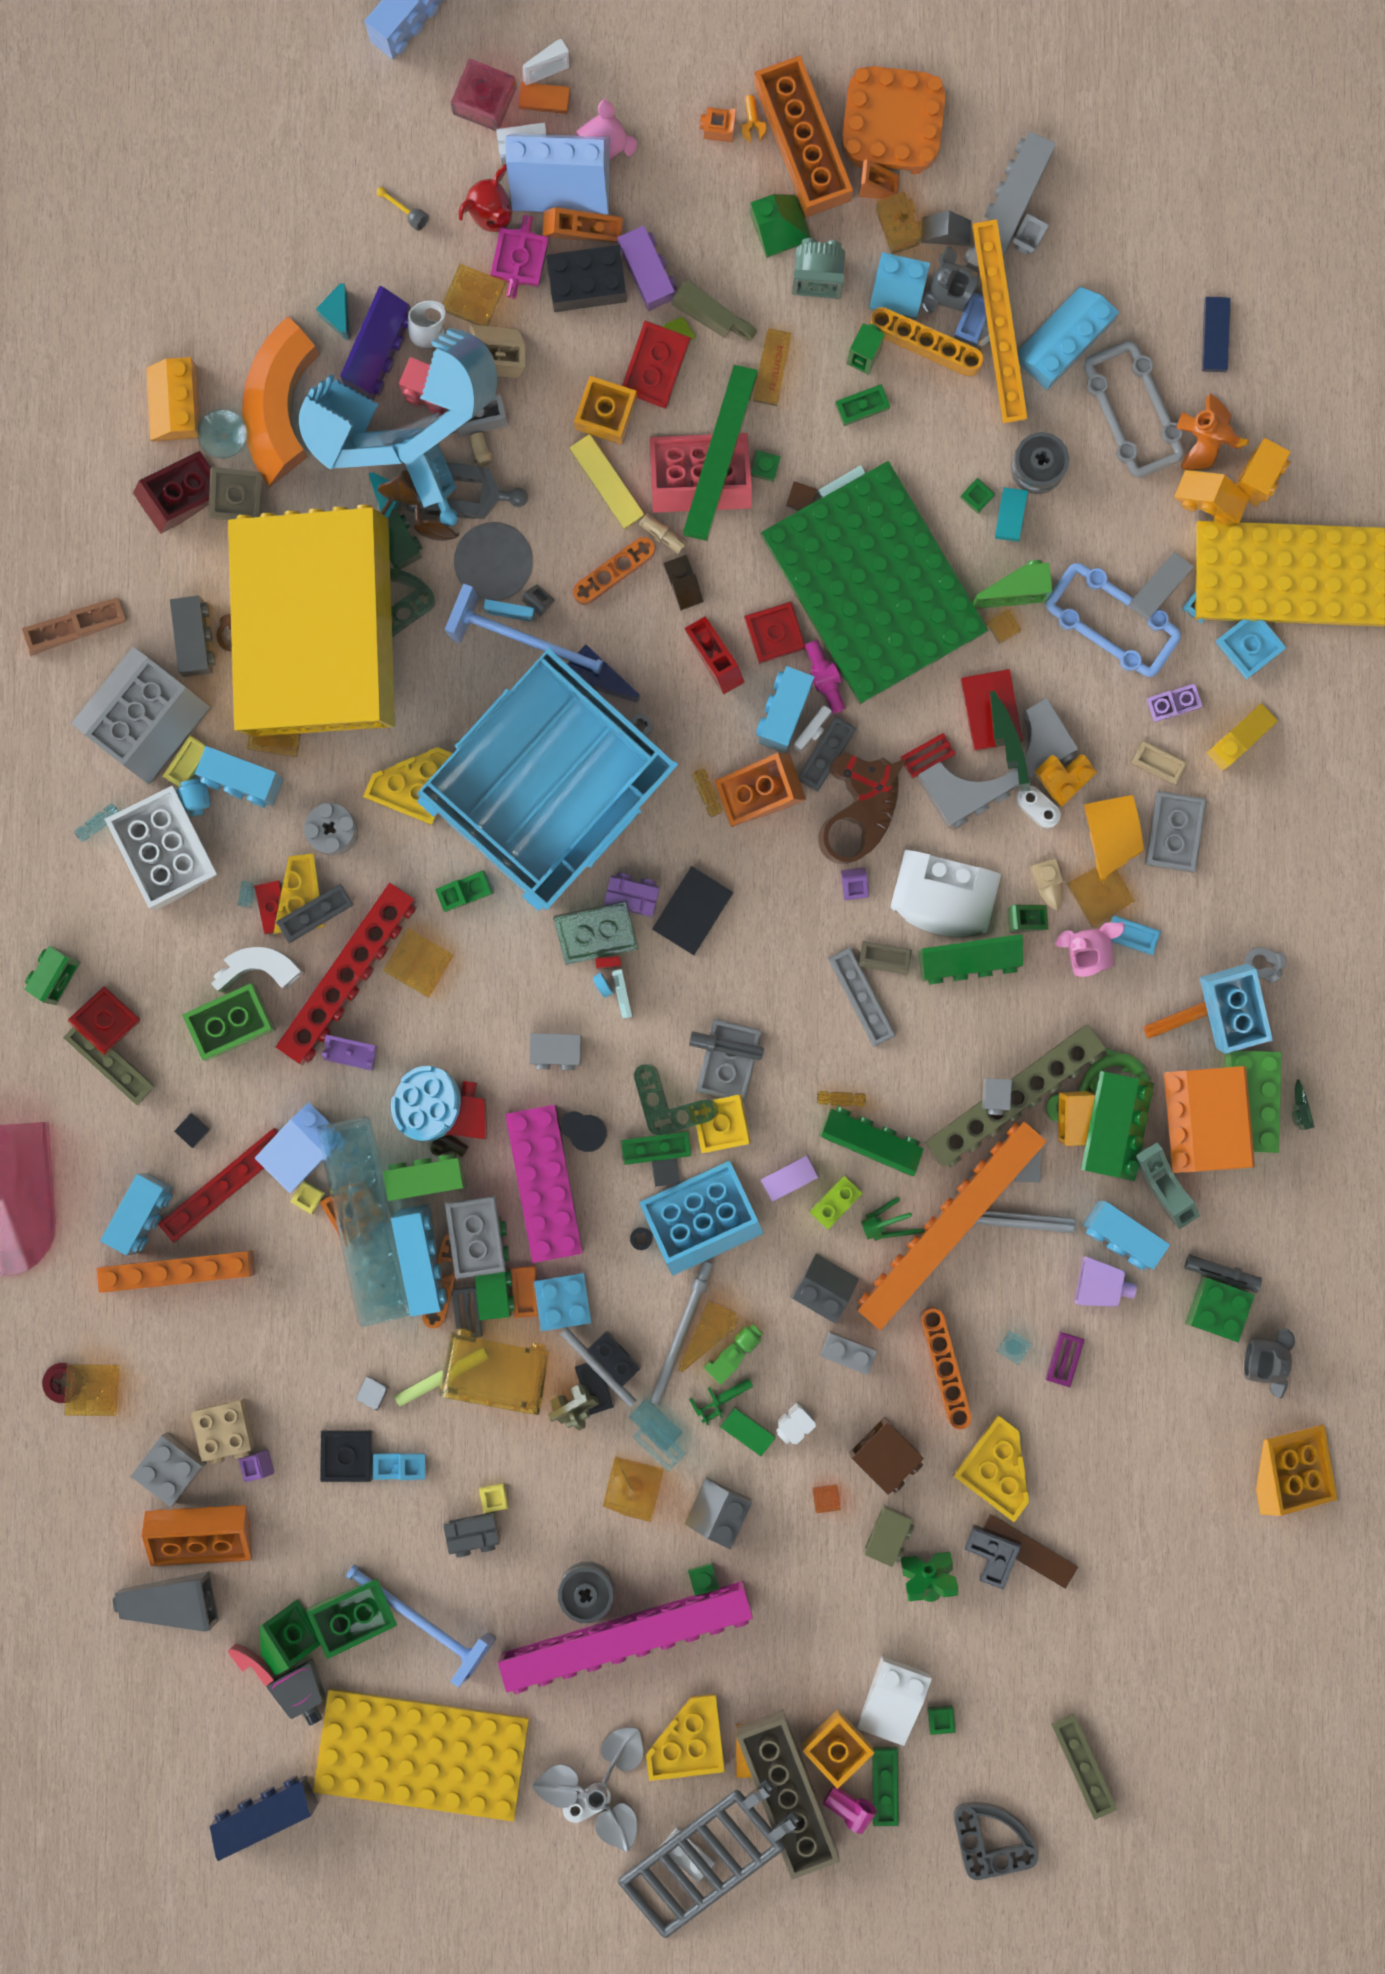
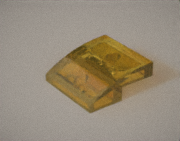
(418, 962)

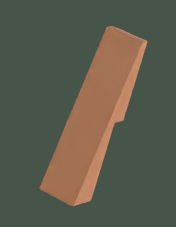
(73, 626)

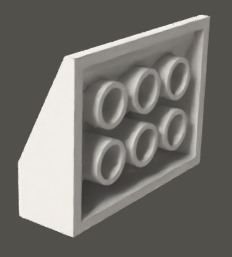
(161, 848)

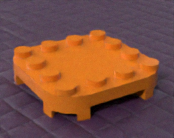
(893, 118)

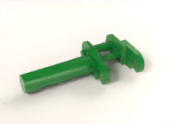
(721, 1399)

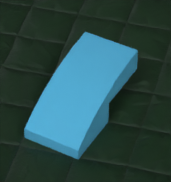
(398, 1466)

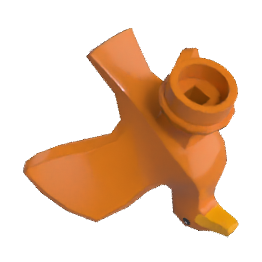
(1212, 430)

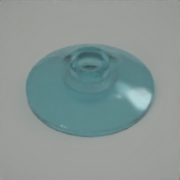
(221, 422)

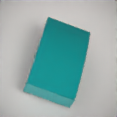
(1011, 514)

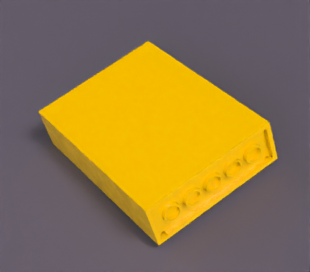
(311, 621)

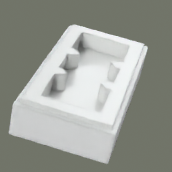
(813, 730)

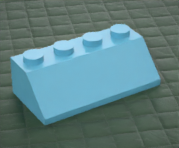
(1066, 336)

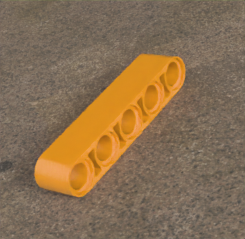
(933, 352)

